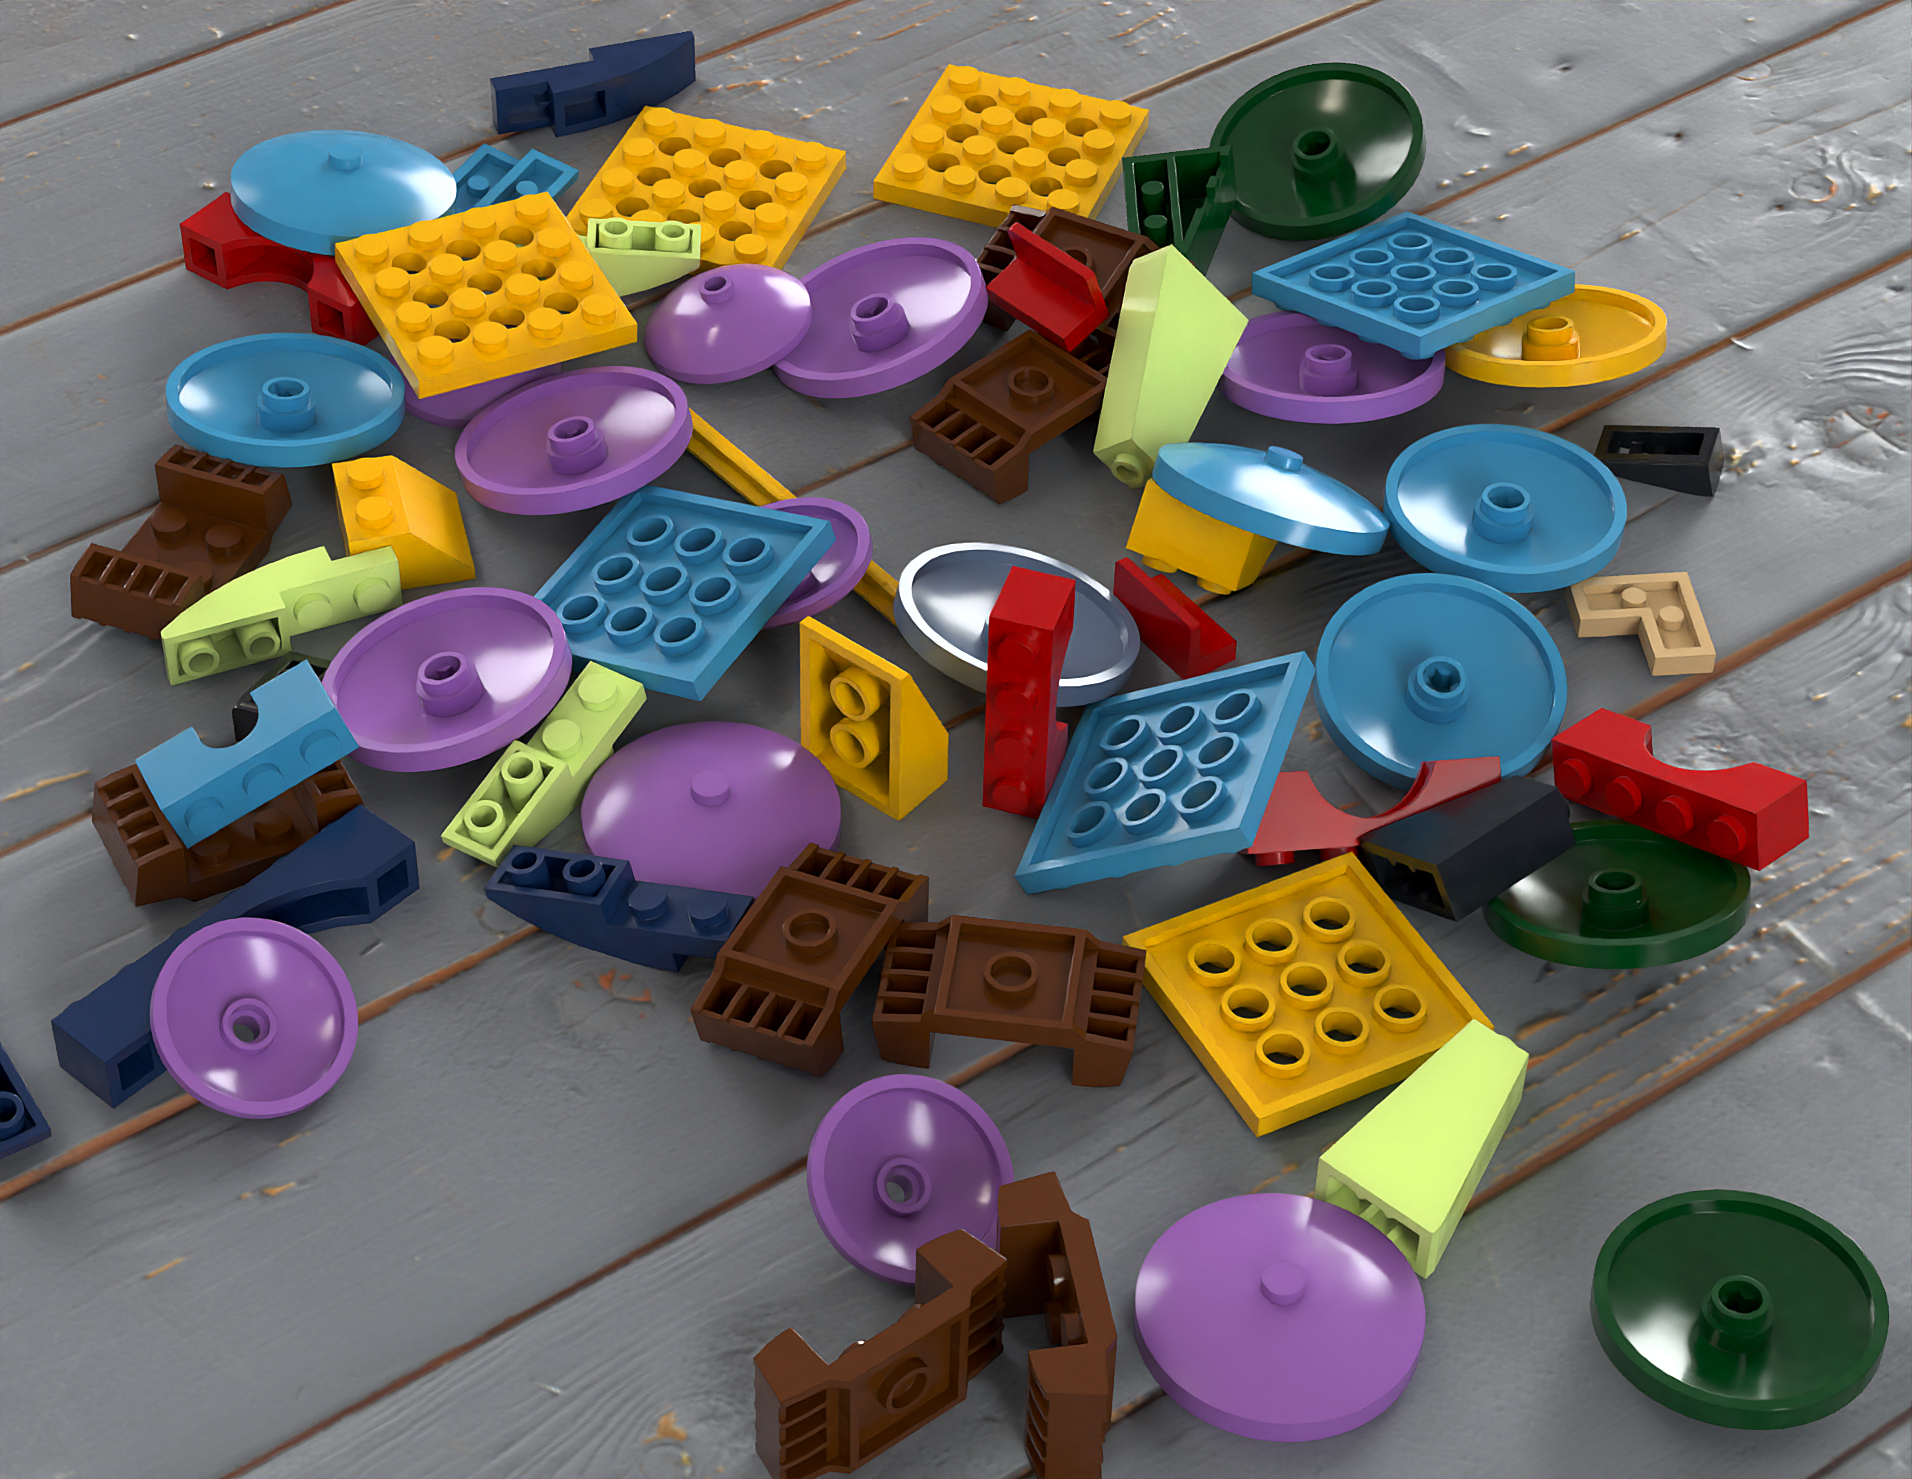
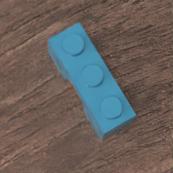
(212, 787)

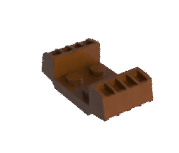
(1093, 243)
(1009, 407)
(203, 533)
(160, 866)
(803, 956)
(1013, 987)
(1059, 1275)
(885, 1387)

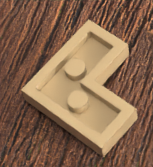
(1654, 607)

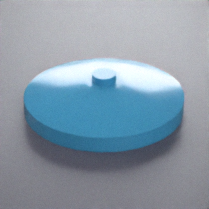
(337, 187)
(285, 400)
(1271, 496)
(1505, 507)
(1438, 675)

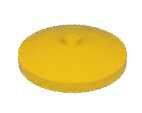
(1571, 343)

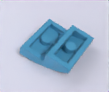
(496, 177)

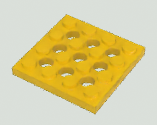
(1006, 107)
(700, 146)
(420, 334)
(1294, 1024)

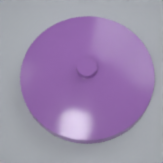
(885, 317)
(1323, 374)
(574, 440)
(449, 678)
(710, 806)
(1279, 1317)

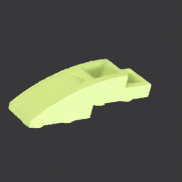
(641, 252)
(261, 610)
(546, 779)

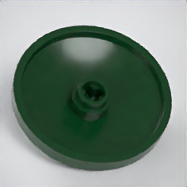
(1321, 150)
(1623, 901)
(1739, 1309)

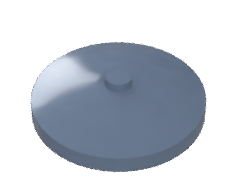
(947, 607)

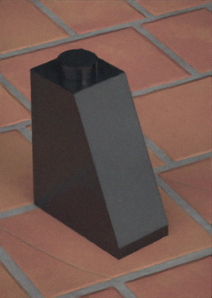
(1470, 846)

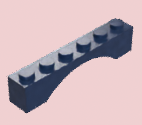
(331, 881)

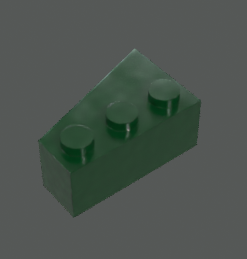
(1181, 199)

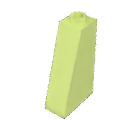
(1164, 362)
(1428, 1144)

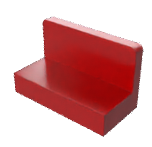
(1048, 291)
(1172, 622)

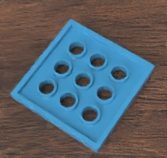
(1413, 284)
(679, 585)
(1167, 774)

